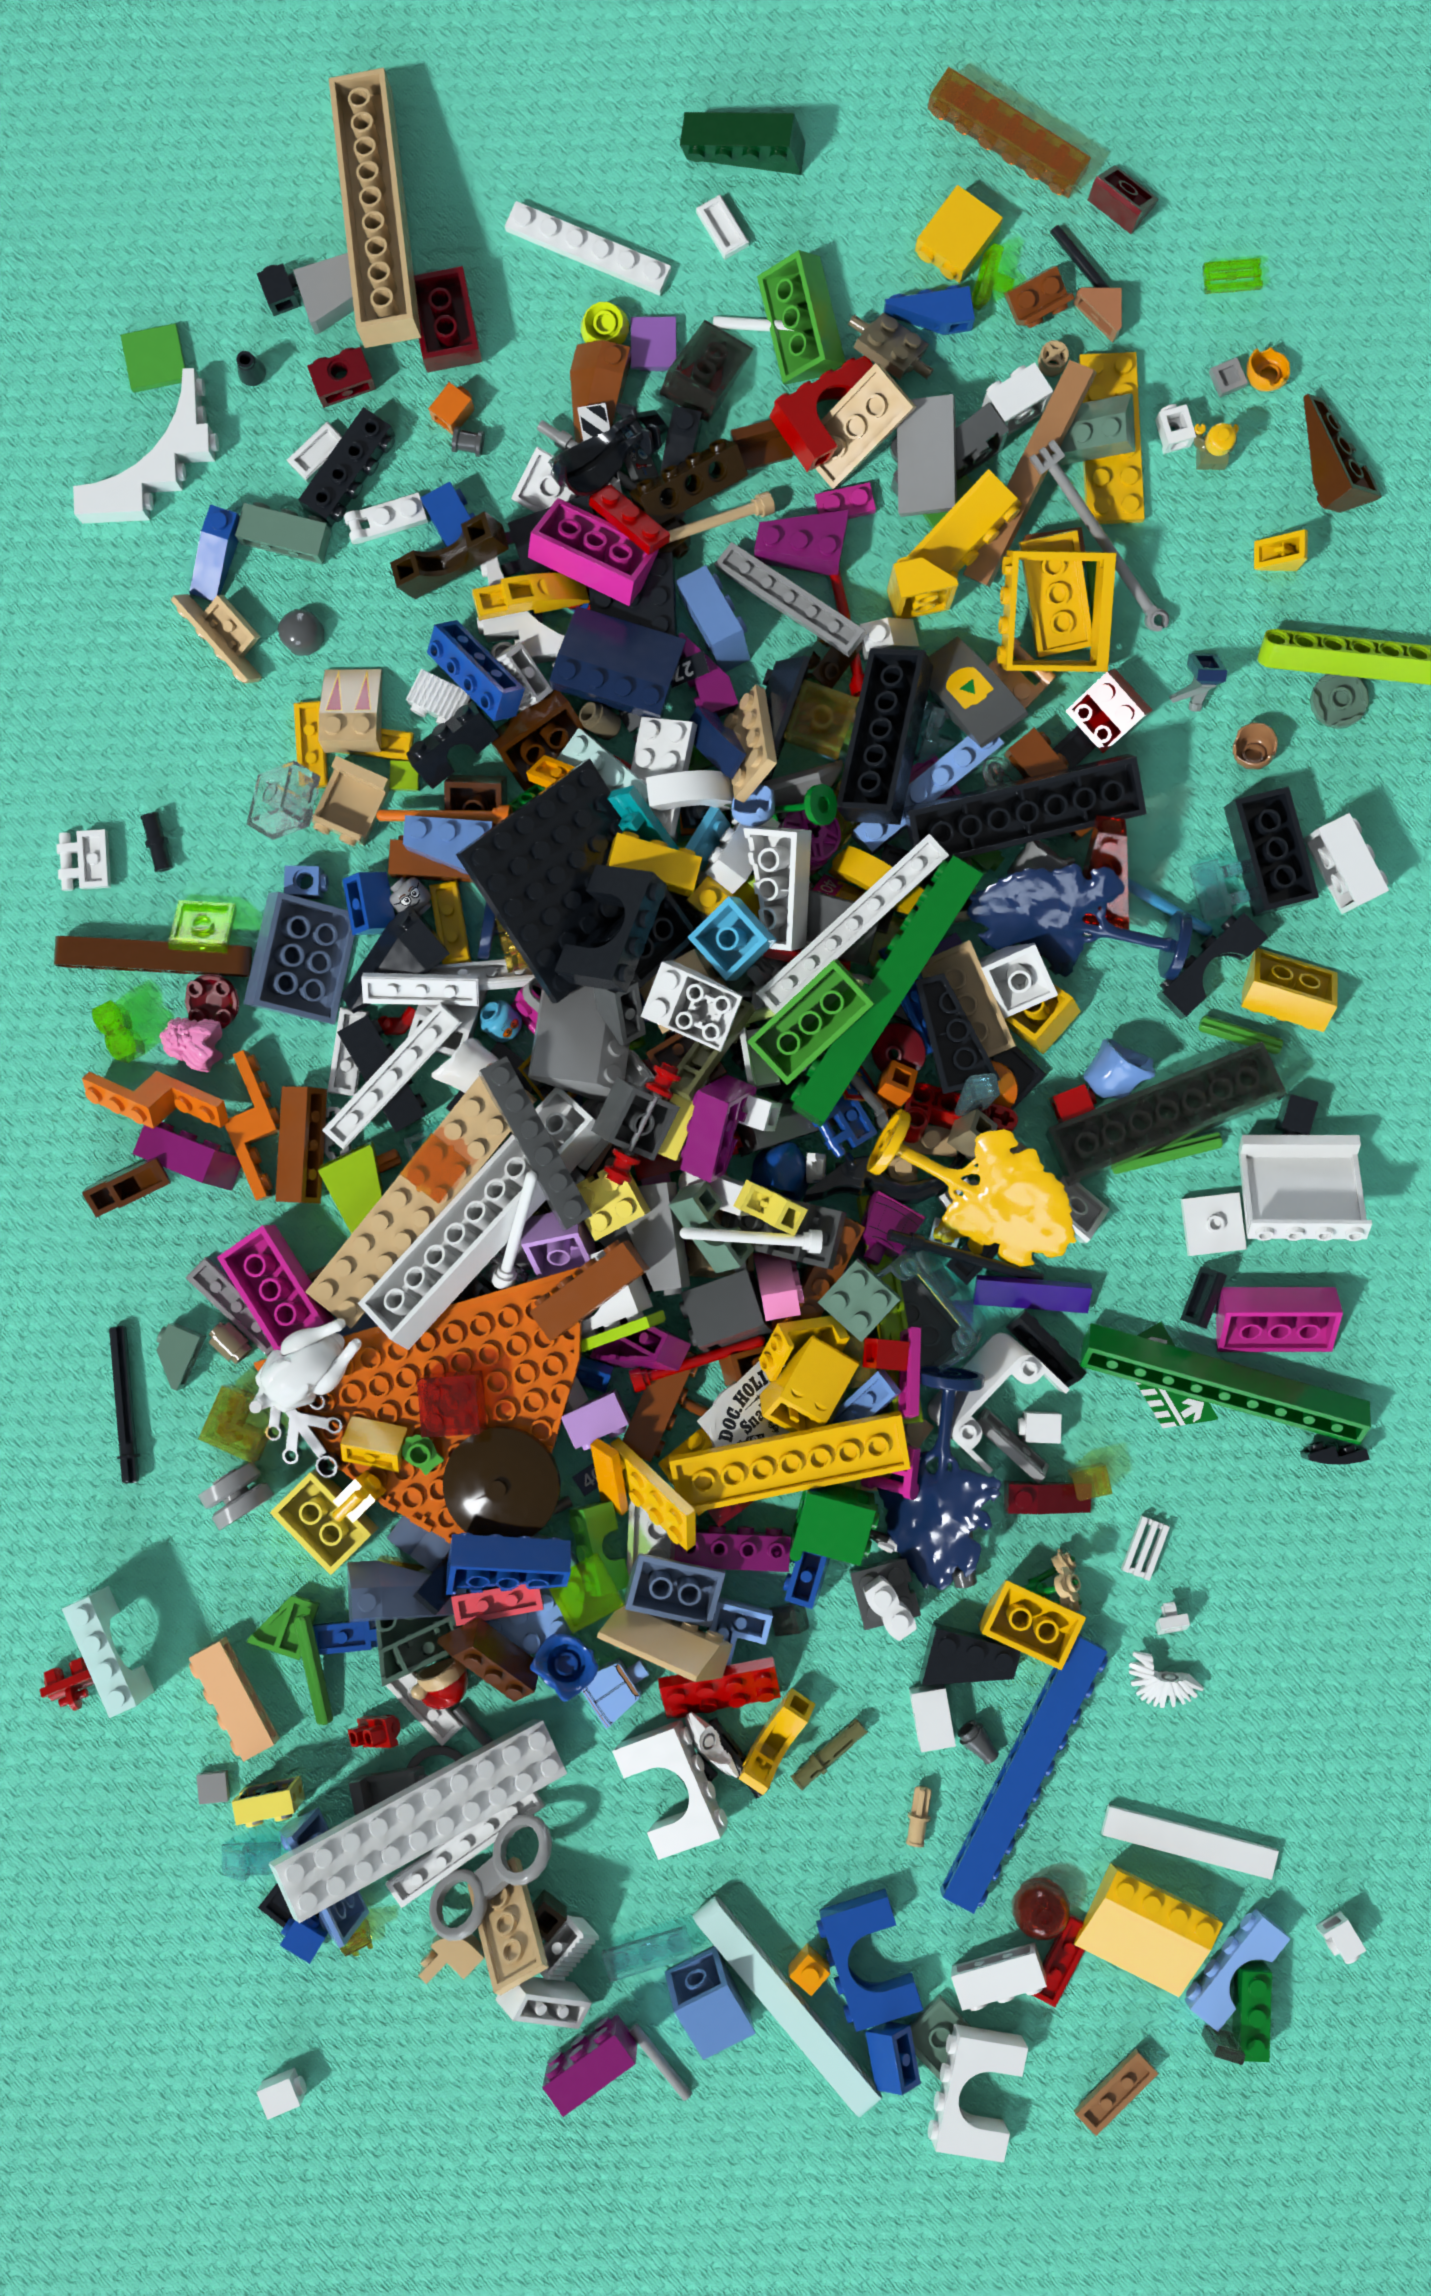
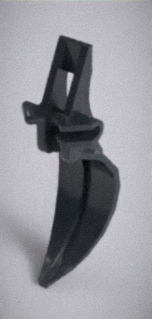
(597, 460)
(853, 1176)

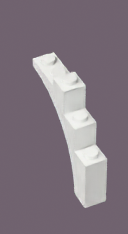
(161, 470)
(537, 638)

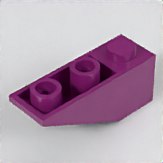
(714, 688)

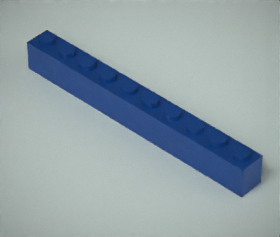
(1022, 1774)

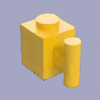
(358, 1497)

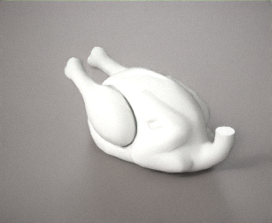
(305, 1366)

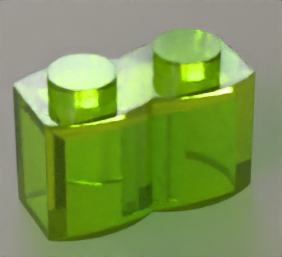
(116, 1025)

